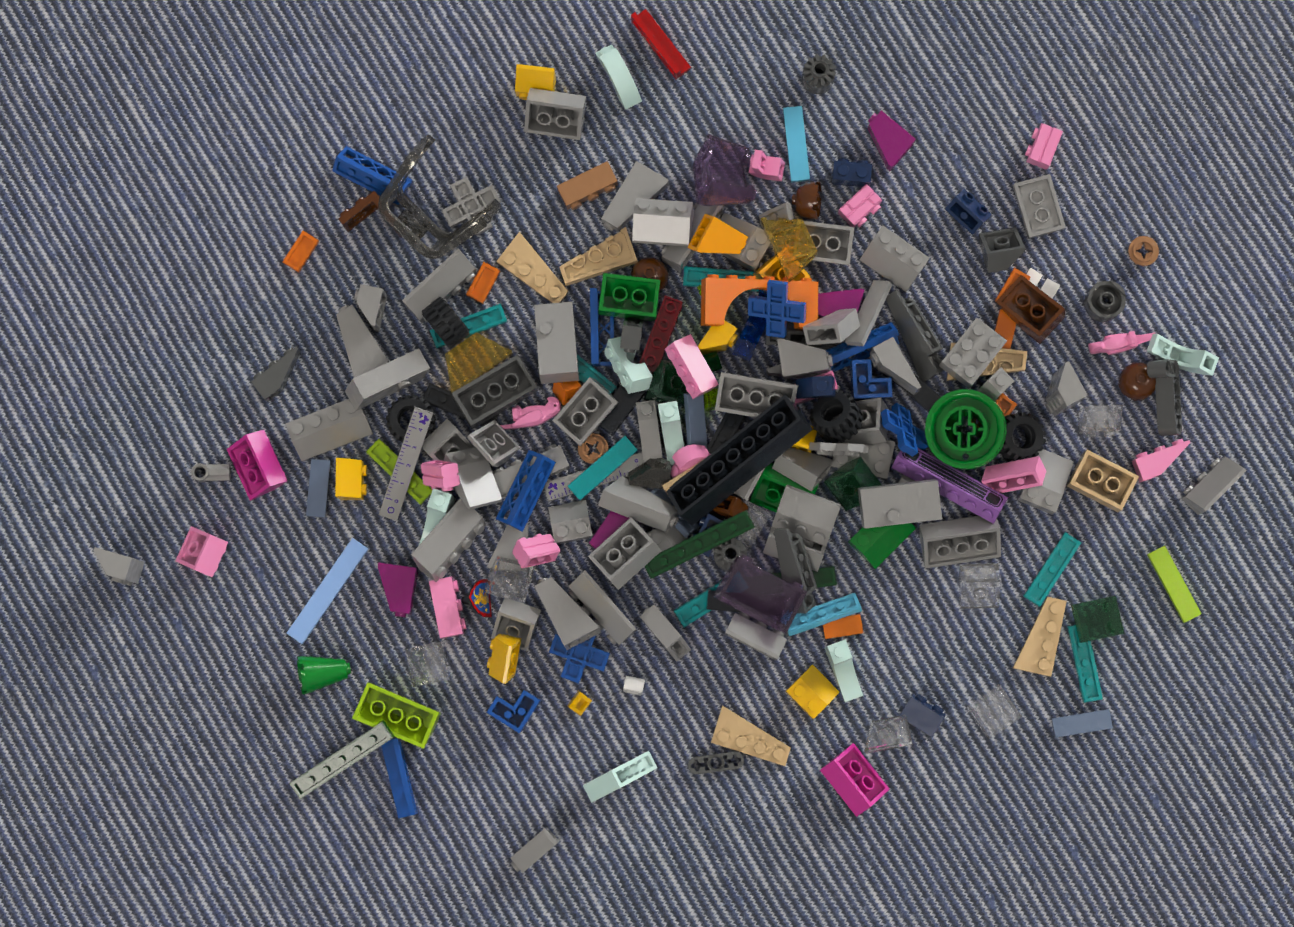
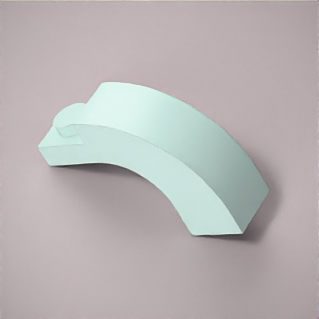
(619, 76)
(1188, 359)

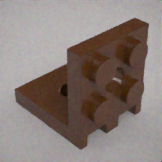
(364, 208)

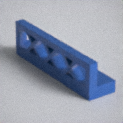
(365, 176)
(594, 320)
(844, 351)
(528, 491)
(399, 778)

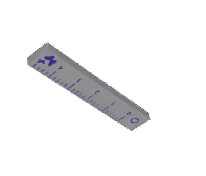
(405, 463)
(558, 487)

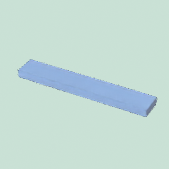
(327, 591)

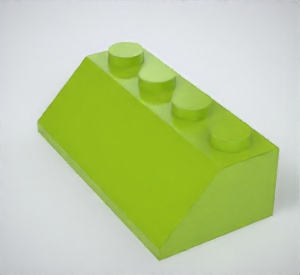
(403, 716)

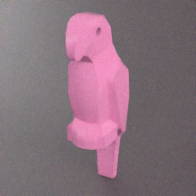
(1118, 343)
(534, 414)

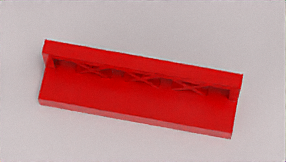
(660, 43)

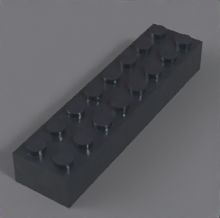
(738, 460)

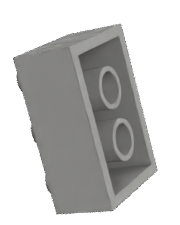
(554, 114)
(972, 353)
(624, 553)

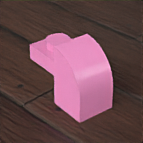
(766, 166)
(688, 457)

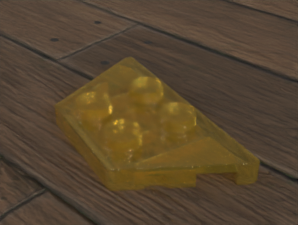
(791, 244)
(473, 359)

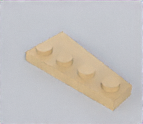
(608, 256)
(529, 267)
(1007, 359)
(1042, 641)
(747, 738)

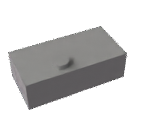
(556, 342)
(387, 379)
(900, 503)

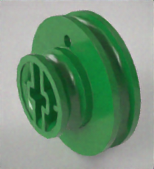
(950, 416)

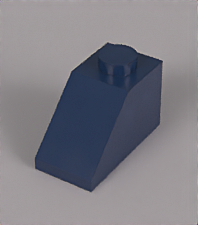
(815, 387)

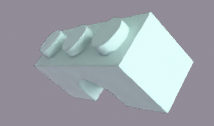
(632, 376)

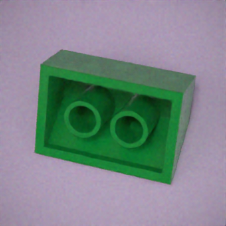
(629, 297)
(771, 488)
(879, 542)

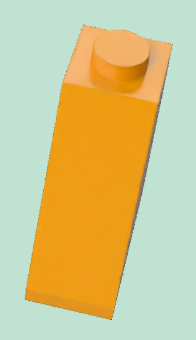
(717, 237)

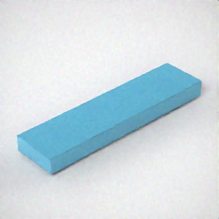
(796, 144)
(825, 613)

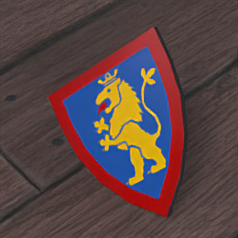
(479, 599)

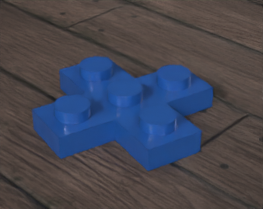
(776, 308)
(900, 423)
(578, 657)

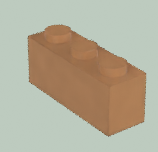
(587, 186)

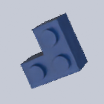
(865, 386)
(514, 716)

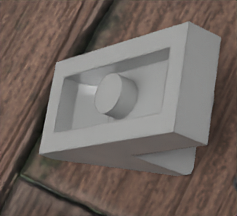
(781, 211)

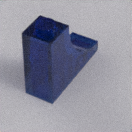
(750, 335)

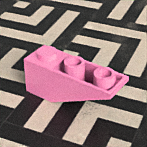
(1154, 464)

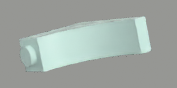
(670, 428)
(437, 508)
(843, 669)
(620, 776)

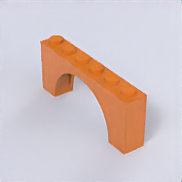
(720, 292)

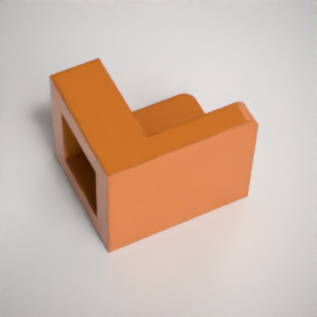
(565, 390)

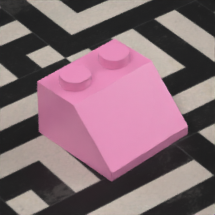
(201, 551)

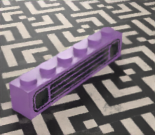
(952, 484)

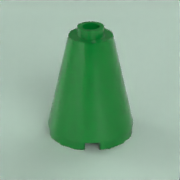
(320, 672)

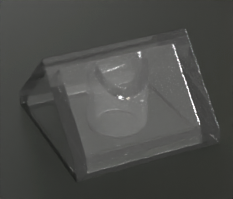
(888, 734)

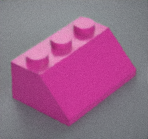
(256, 464)
(855, 779)

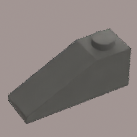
(631, 335)

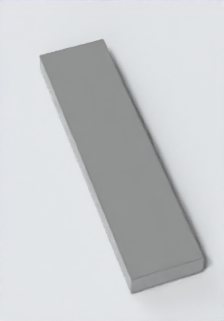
(869, 312)

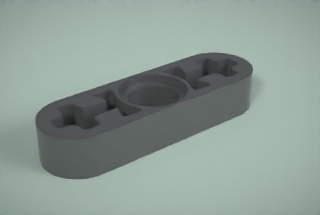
(729, 756)

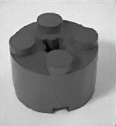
(1115, 305)

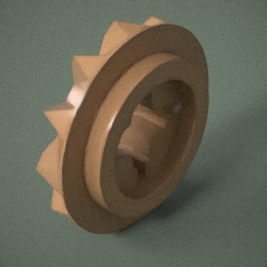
(1148, 244)
(602, 448)

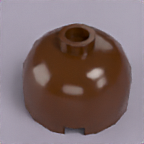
(808, 200)
(652, 269)
(1135, 382)

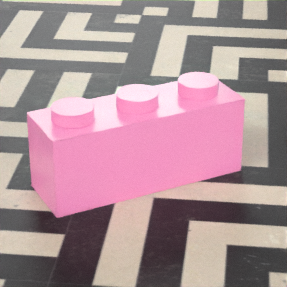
(691, 366)
(1015, 475)
(447, 607)

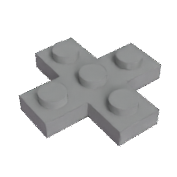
(468, 203)
(838, 449)

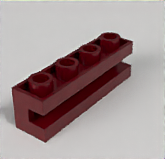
(661, 332)

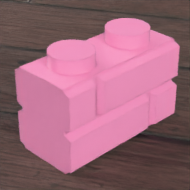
(1044, 146)
(860, 206)
(440, 474)
(535, 550)

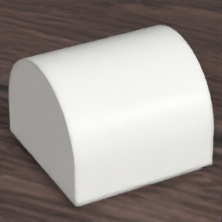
(633, 685)

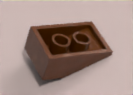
(1031, 309)

